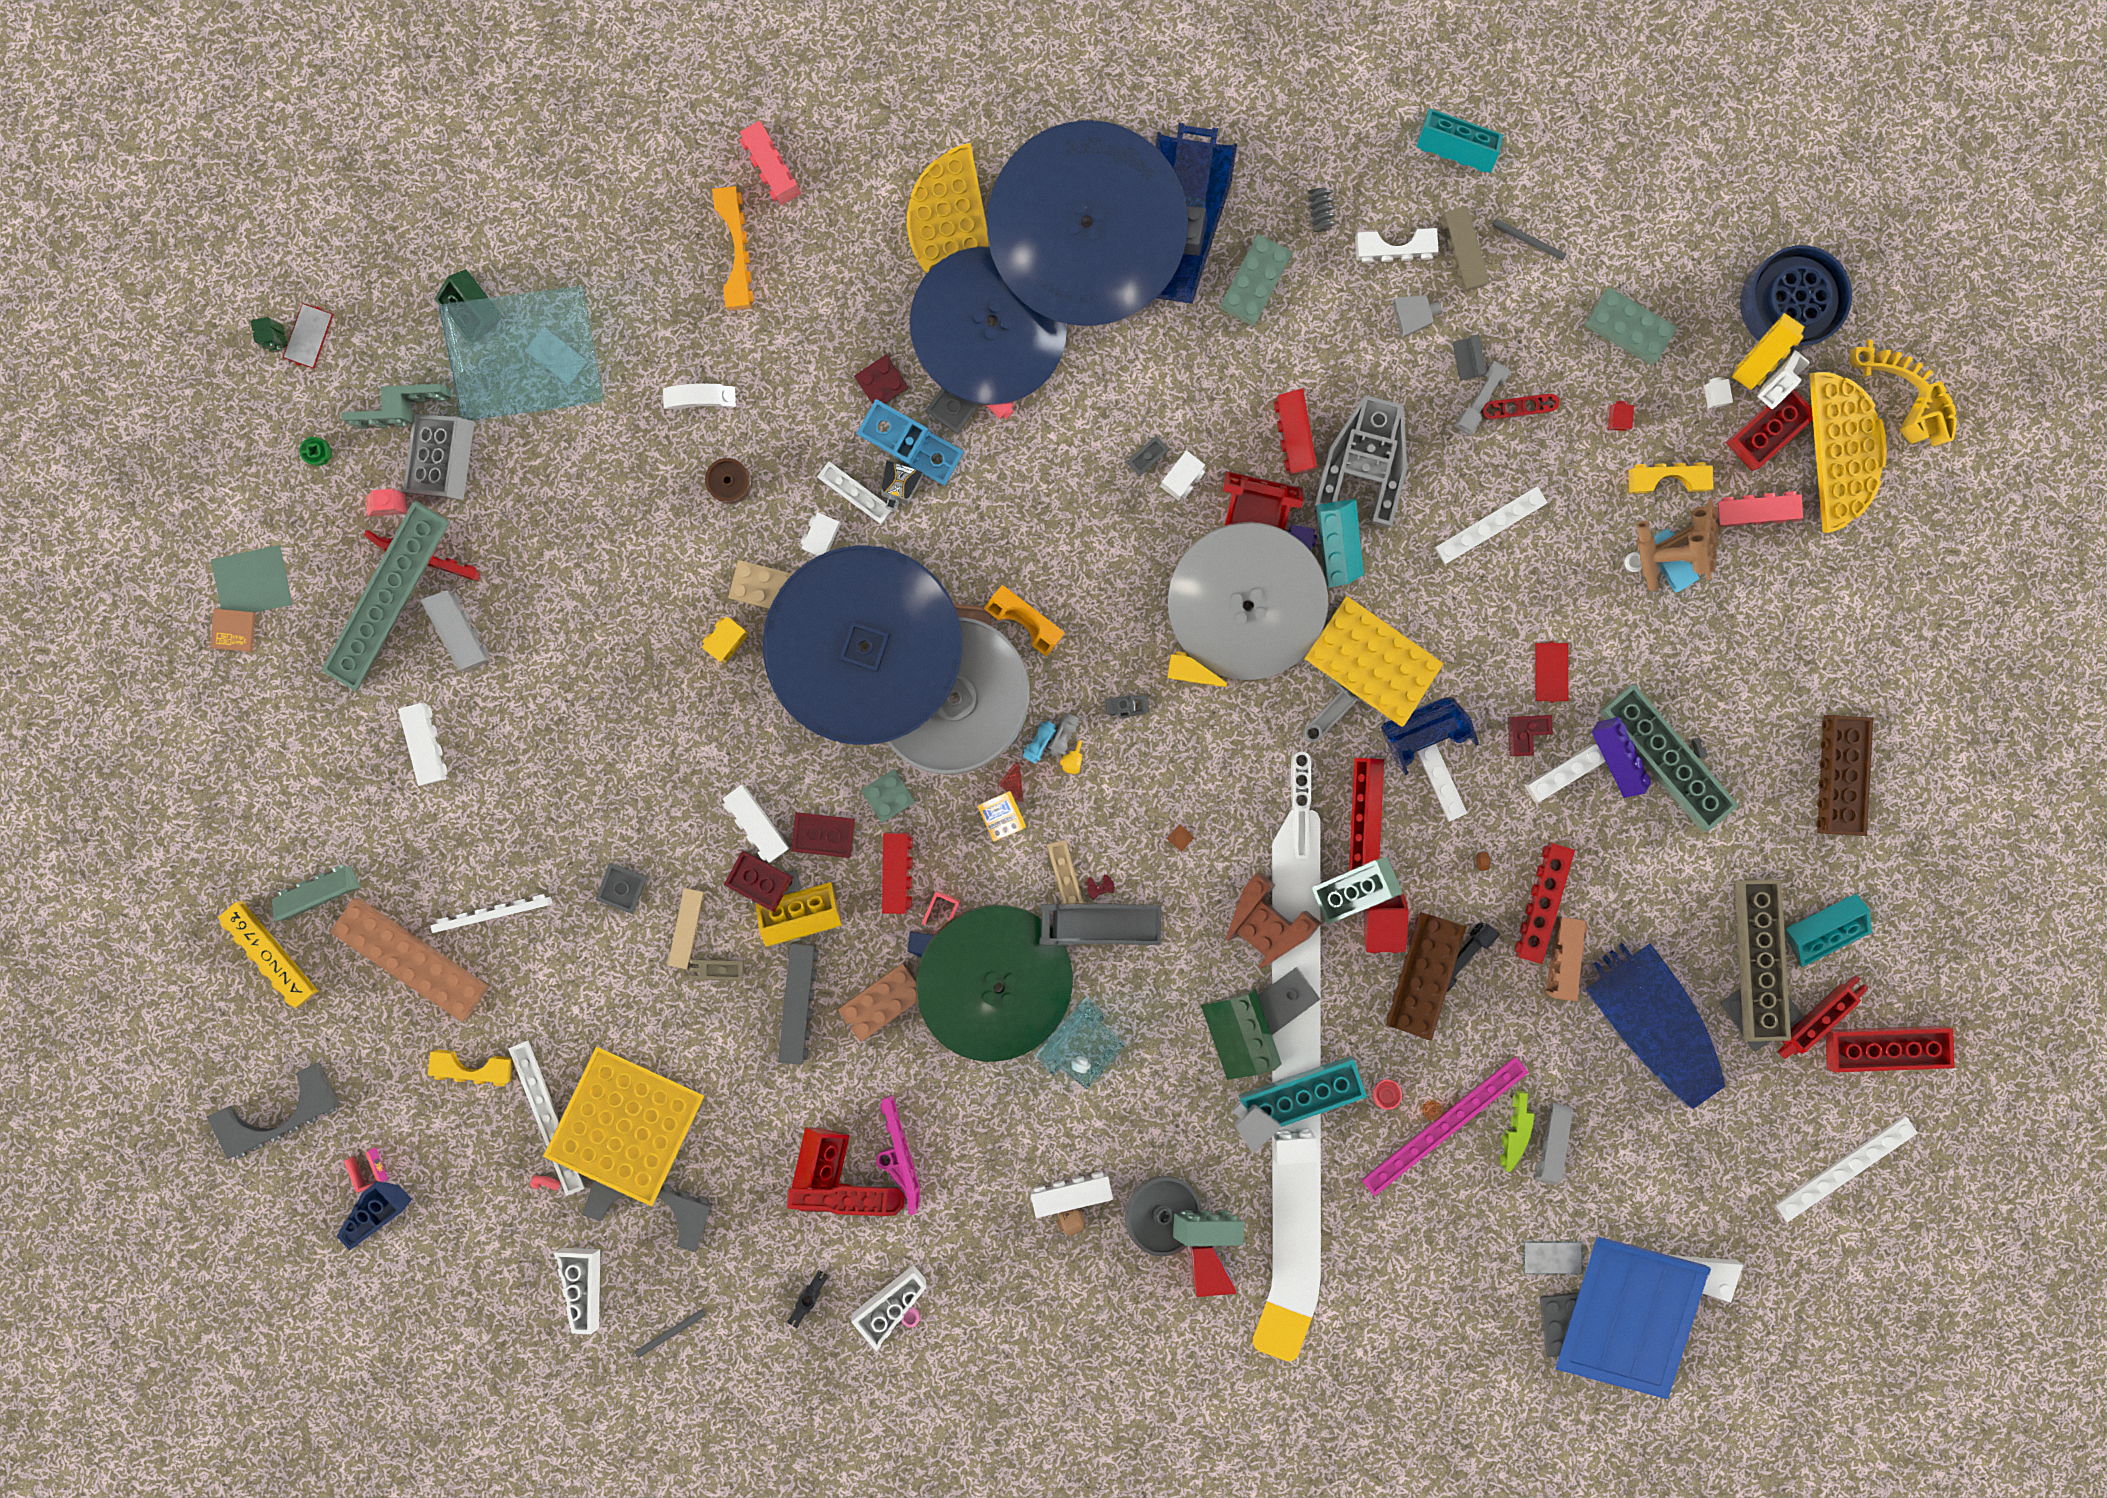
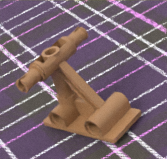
(1699, 551)

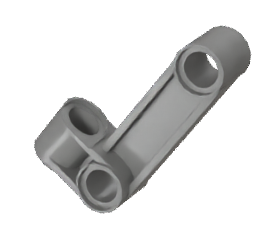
(1470, 418)
(1331, 712)

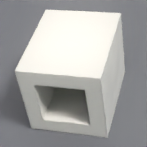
(1718, 393)

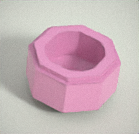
(911, 1317)

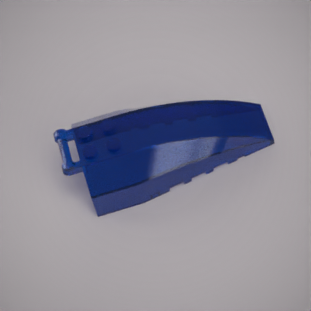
(1206, 178)

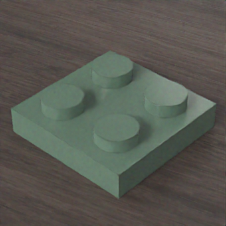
(888, 796)

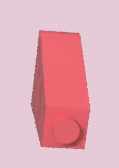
(386, 502)

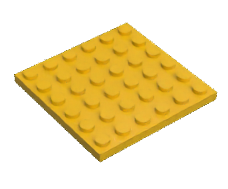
(624, 1126)

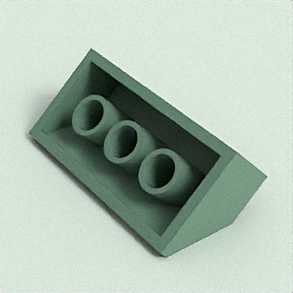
(314, 893)

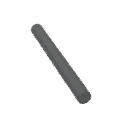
(1529, 239)
(670, 1333)

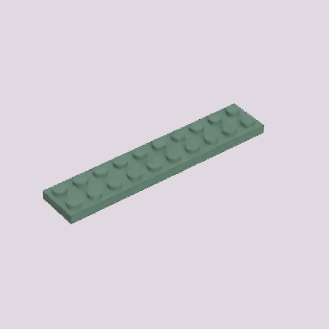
(385, 595)

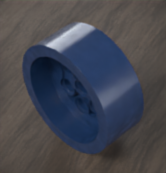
(1829, 279)

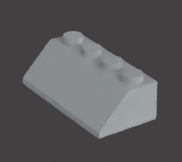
(455, 630)

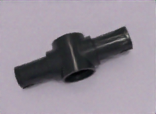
(813, 1290)

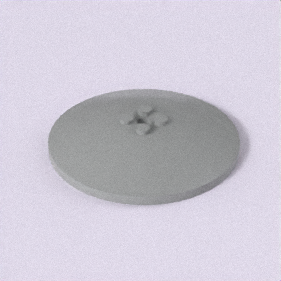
(1238, 566)
(987, 716)

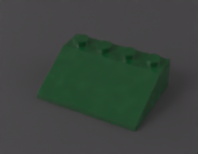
(1241, 1035)

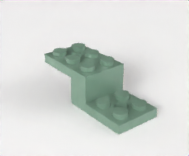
(397, 405)

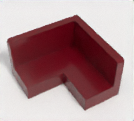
(1521, 733)

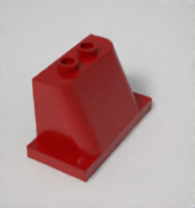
(1260, 500)

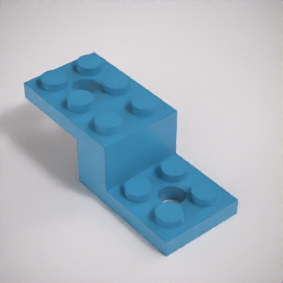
(910, 442)

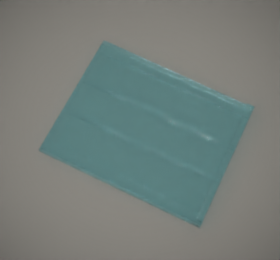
(521, 353)

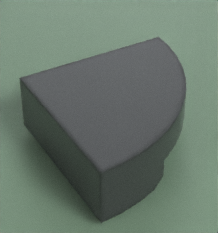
(1698, 750)

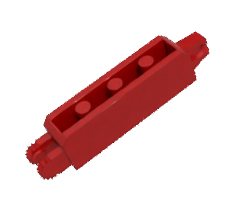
(1823, 1018)

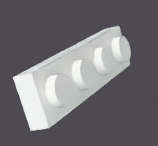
(854, 492)
(1442, 782)

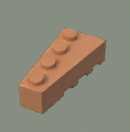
(1566, 959)

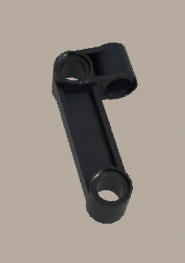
(1482, 936)

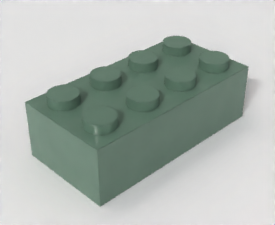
(1255, 280)
(1630, 326)
(1357, 890)

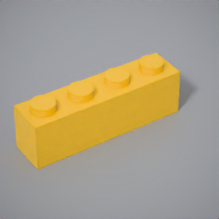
(1768, 352)

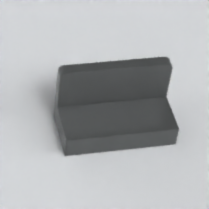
(1469, 358)

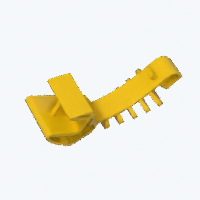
(1933, 410)

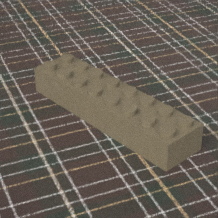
(1762, 960)

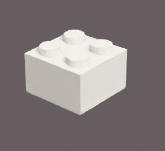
(1182, 475)
(1294, 1147)

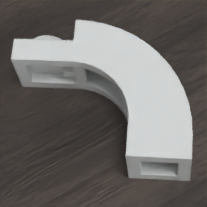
(696, 395)

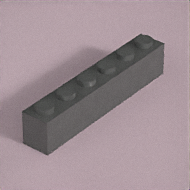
(797, 1003)

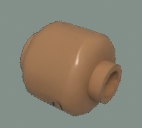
(1071, 1221)

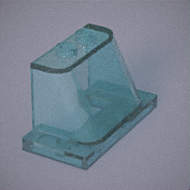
(1081, 1036)

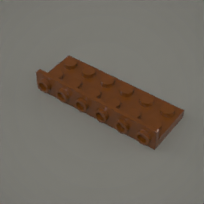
(1845, 775)
(1425, 975)

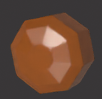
(1483, 861)

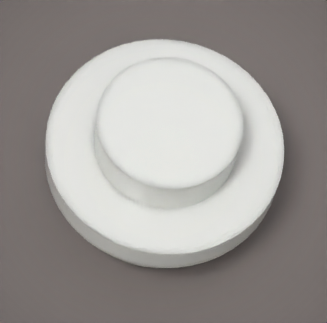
(1632, 562)
(1080, 1064)

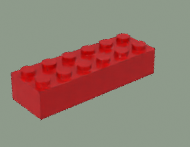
(1890, 1049)

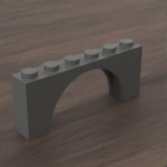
(238, 1136)
(689, 1211)

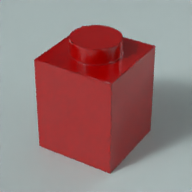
(1621, 416)

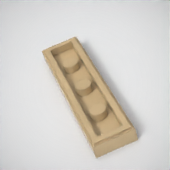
(1064, 872)
(685, 928)

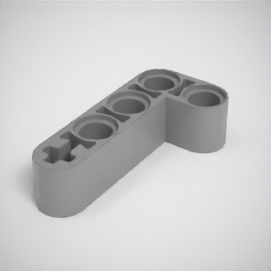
(1555, 1145)

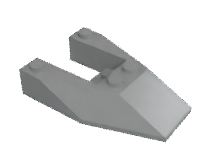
(1369, 448)

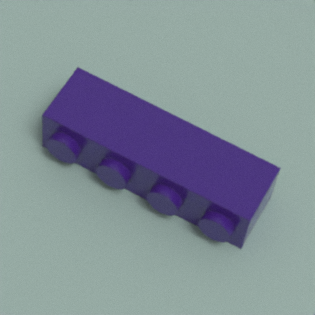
(1621, 757)

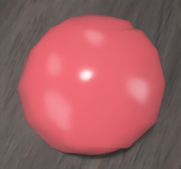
(1387, 1094)

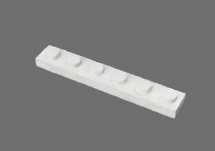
(1491, 525)
(482, 914)

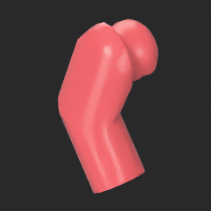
(547, 1181)

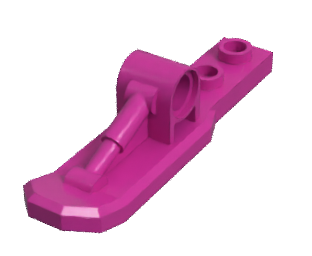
(901, 1164)

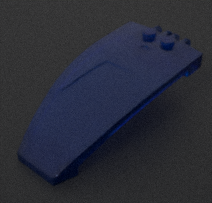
(1658, 1023)

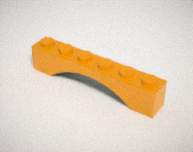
(736, 290)

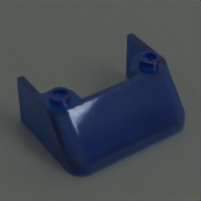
(1427, 727)

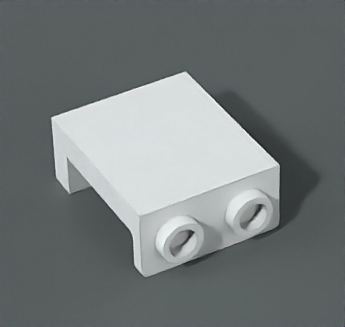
(1783, 379)

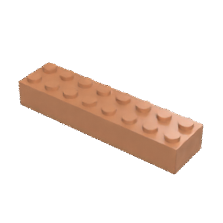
(409, 959)

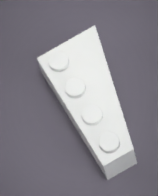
(581, 1287)
(887, 1308)

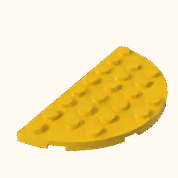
(946, 209)
(1848, 448)

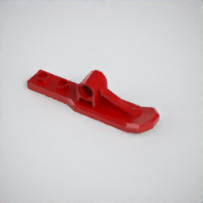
(448, 565)
(848, 1200)

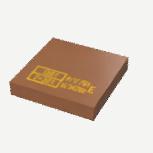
(233, 630)

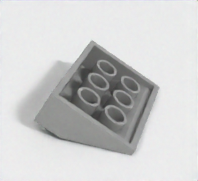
(438, 456)

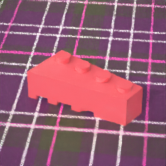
(770, 163)
(1760, 510)

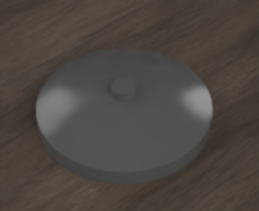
(1152, 1210)

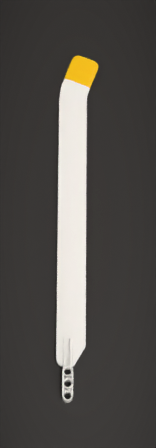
(1295, 1186)

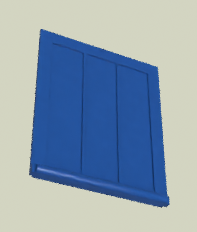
(1632, 1317)

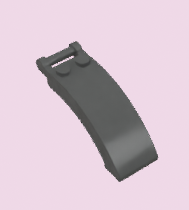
(1101, 924)

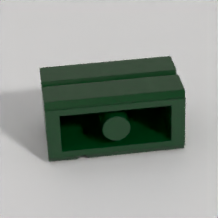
(269, 334)

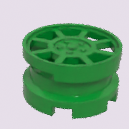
(315, 451)

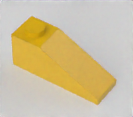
(1189, 670)

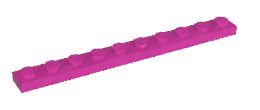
(1444, 1126)

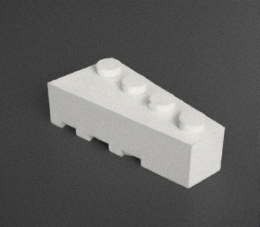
(1722, 1277)

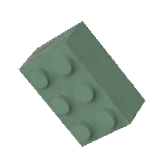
(1208, 1228)

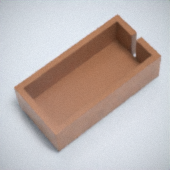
(880, 1002)

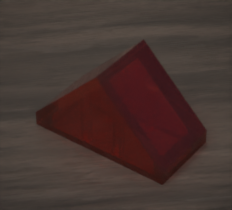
(1012, 782)

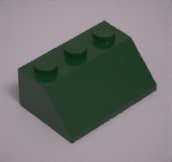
(459, 288)

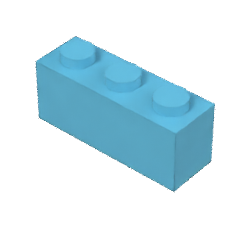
(1677, 573)

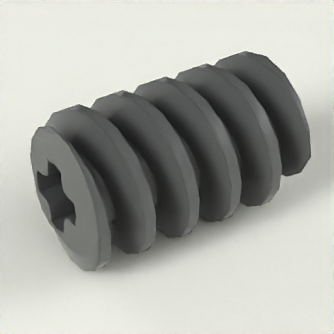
(1321, 209)

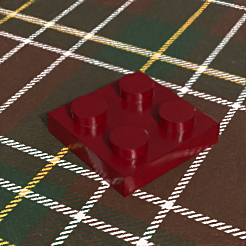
(881, 381)

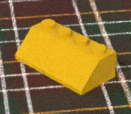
(799, 915)

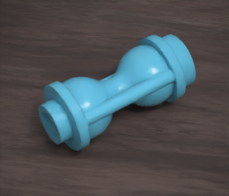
(1035, 749)

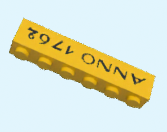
(267, 954)

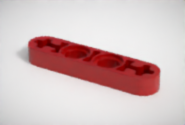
(1520, 406)

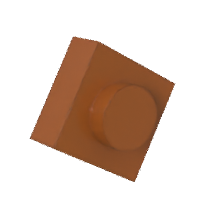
(1180, 837)

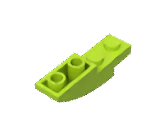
(1517, 1139)

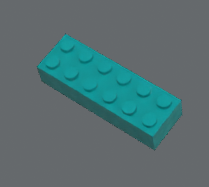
(1308, 1092)

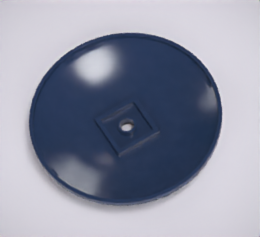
(966, 353)

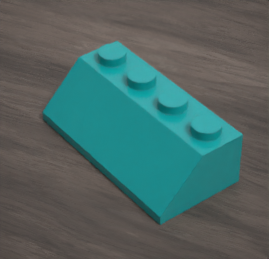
(1459, 141)
(1340, 542)
(1829, 930)

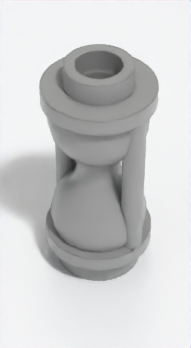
(1066, 728)

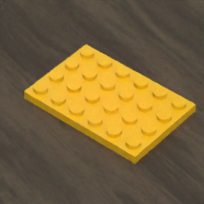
(1374, 661)

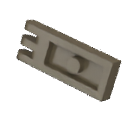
(717, 970)

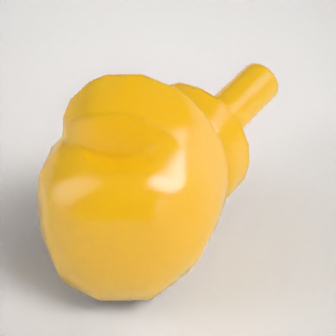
(1072, 762)

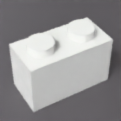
(820, 535)

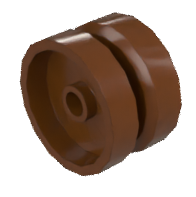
(740, 482)

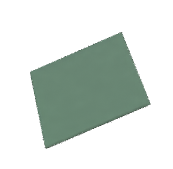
(252, 580)

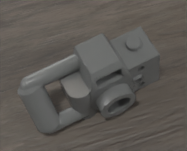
(1127, 704)

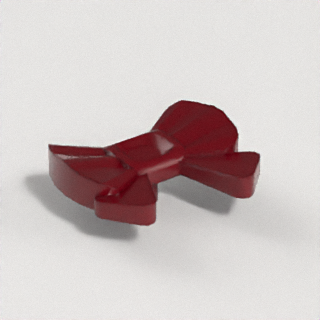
(1106, 886)

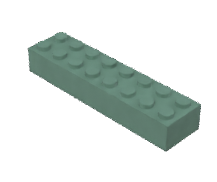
(1670, 759)

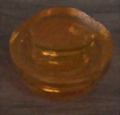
(1432, 1110)

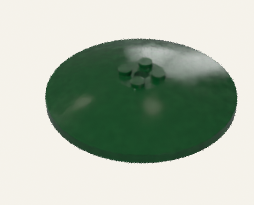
(965, 964)

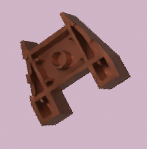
(1265, 926)

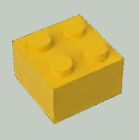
(725, 639)

